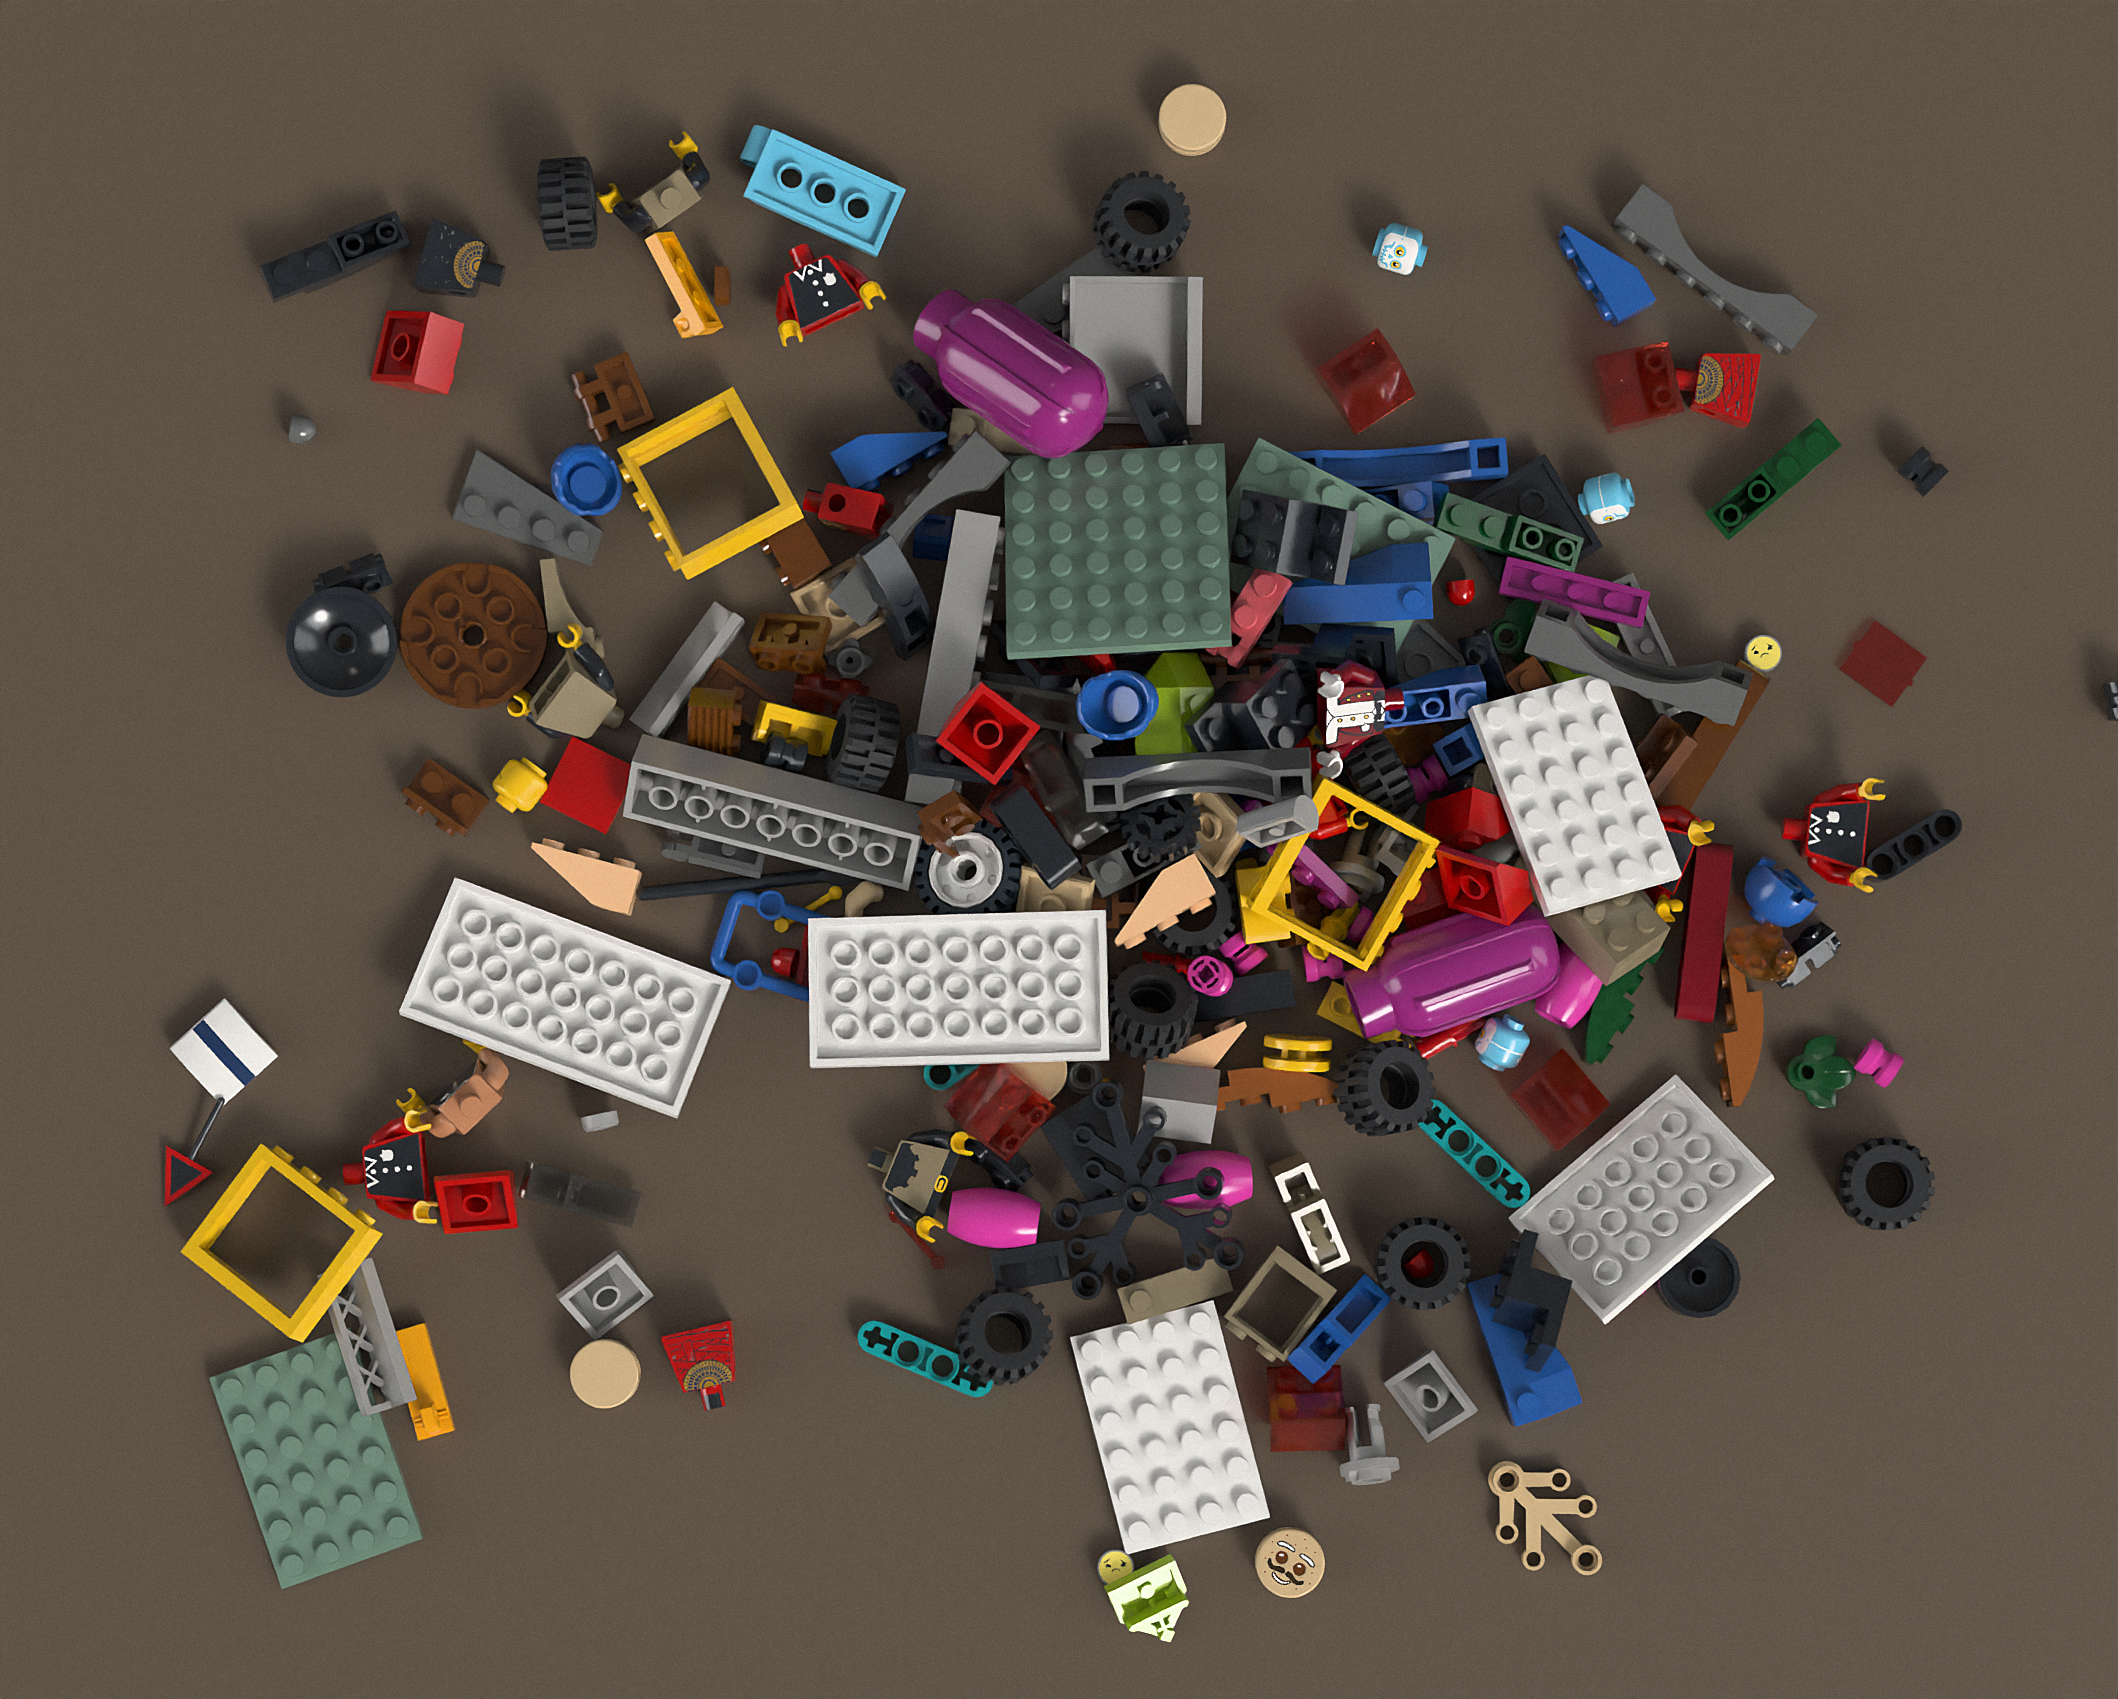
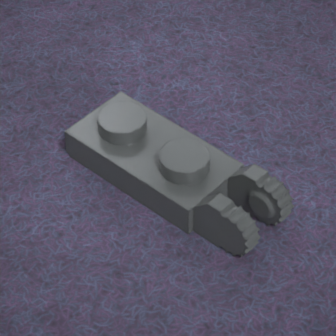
(714, 854)

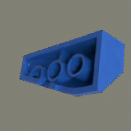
(1377, 587)
(1525, 1392)

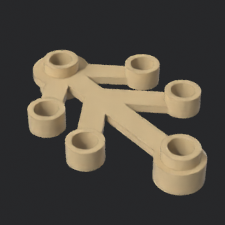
(1540, 1513)

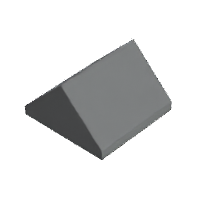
(1186, 1096)
(605, 1294)
(1430, 1395)

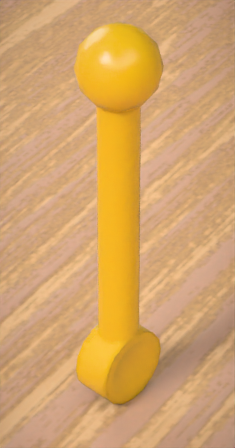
(833, 894)

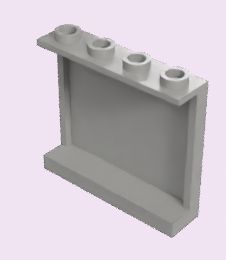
(1138, 331)

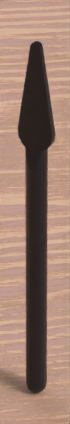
(736, 884)

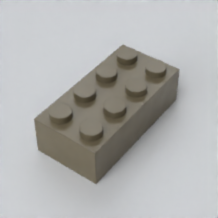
(1609, 933)

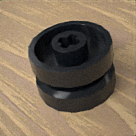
(1717, 1289)

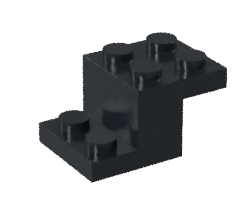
(1293, 537)
(1338, 643)
(1255, 714)
(1530, 1300)

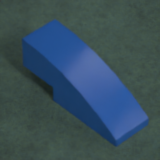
(1339, 1329)

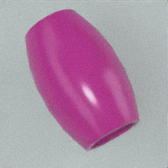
(1571, 994)
(1234, 1167)
(994, 1217)

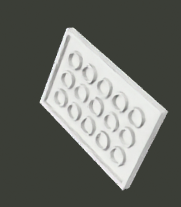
(1574, 794)
(1641, 1198)
(1170, 1427)

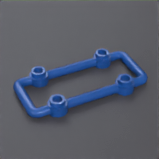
(747, 973)

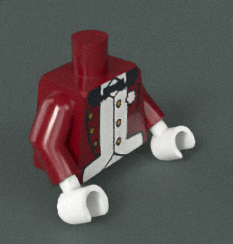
(1350, 711)

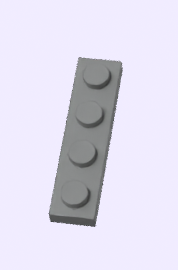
(1647, 645)

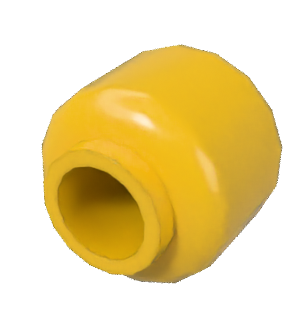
(519, 785)

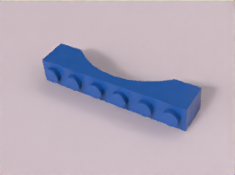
(1399, 466)

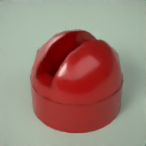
(1460, 592)
(785, 961)
(1419, 1265)

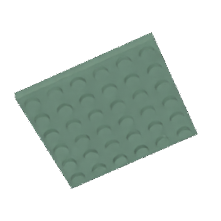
(1117, 552)

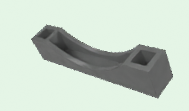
(1653, 226)
(968, 471)
(1706, 689)
(1133, 780)

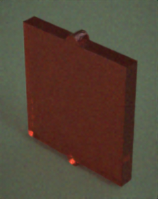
(1883, 663)

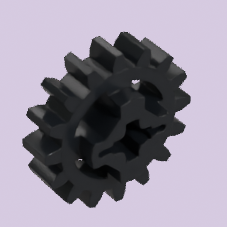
(1167, 837)

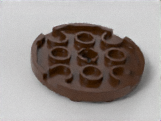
(435, 630)

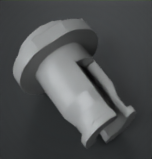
(1357, 870)
(1367, 1463)

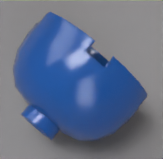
(1777, 895)

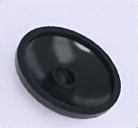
(315, 648)

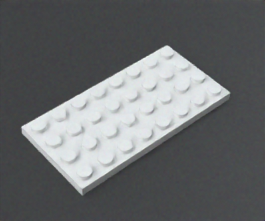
(958, 989)
(565, 997)

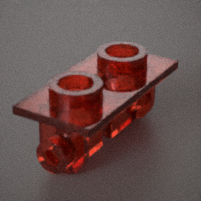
(818, 689)

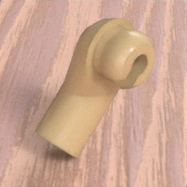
(861, 897)

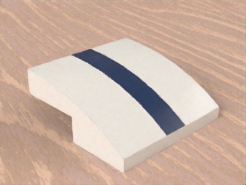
(223, 1051)

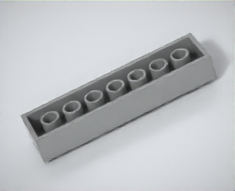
(958, 634)
(773, 812)

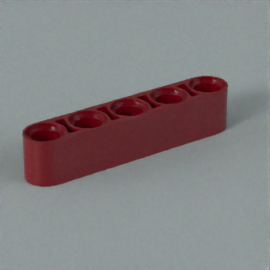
(1703, 932)

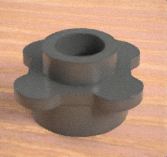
(850, 649)

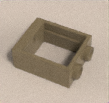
(1303, 1275)

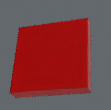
(588, 785)

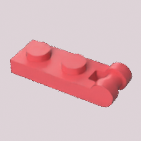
(1252, 613)

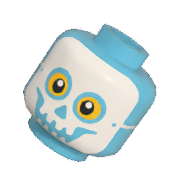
(1399, 248)
(1606, 498)
(1502, 1042)

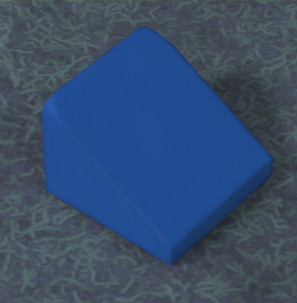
(933, 537)

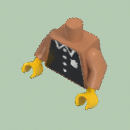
(466, 1098)

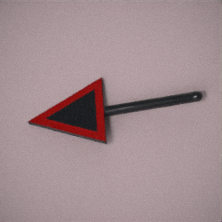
(182, 1171)

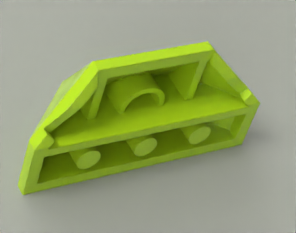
(1181, 691)

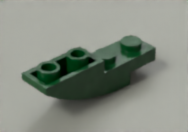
(1773, 479)
(1506, 533)
(1611, 1013)

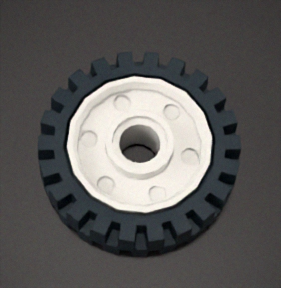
(992, 887)

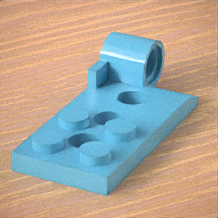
(774, 152)

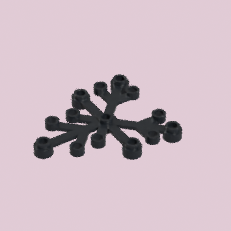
(1126, 1155)

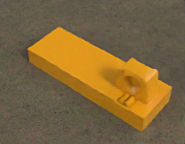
(697, 312)
(431, 1408)

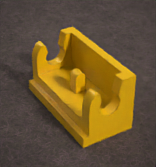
(794, 724)

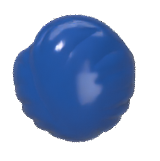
(586, 480)
(1117, 705)

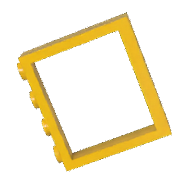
(680, 430)
(1389, 914)
(334, 1278)

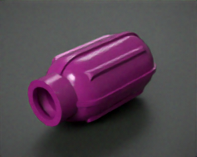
(1014, 372)
(1453, 973)

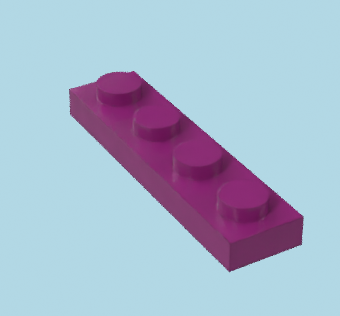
(1580, 592)
(1314, 872)

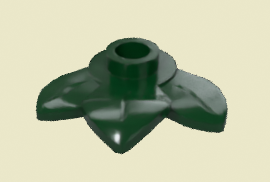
(1519, 619)
(1825, 1071)

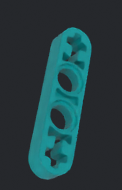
(1474, 1150)
(923, 1363)

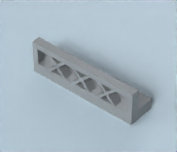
(686, 670)
(379, 1341)

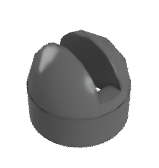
(301, 429)

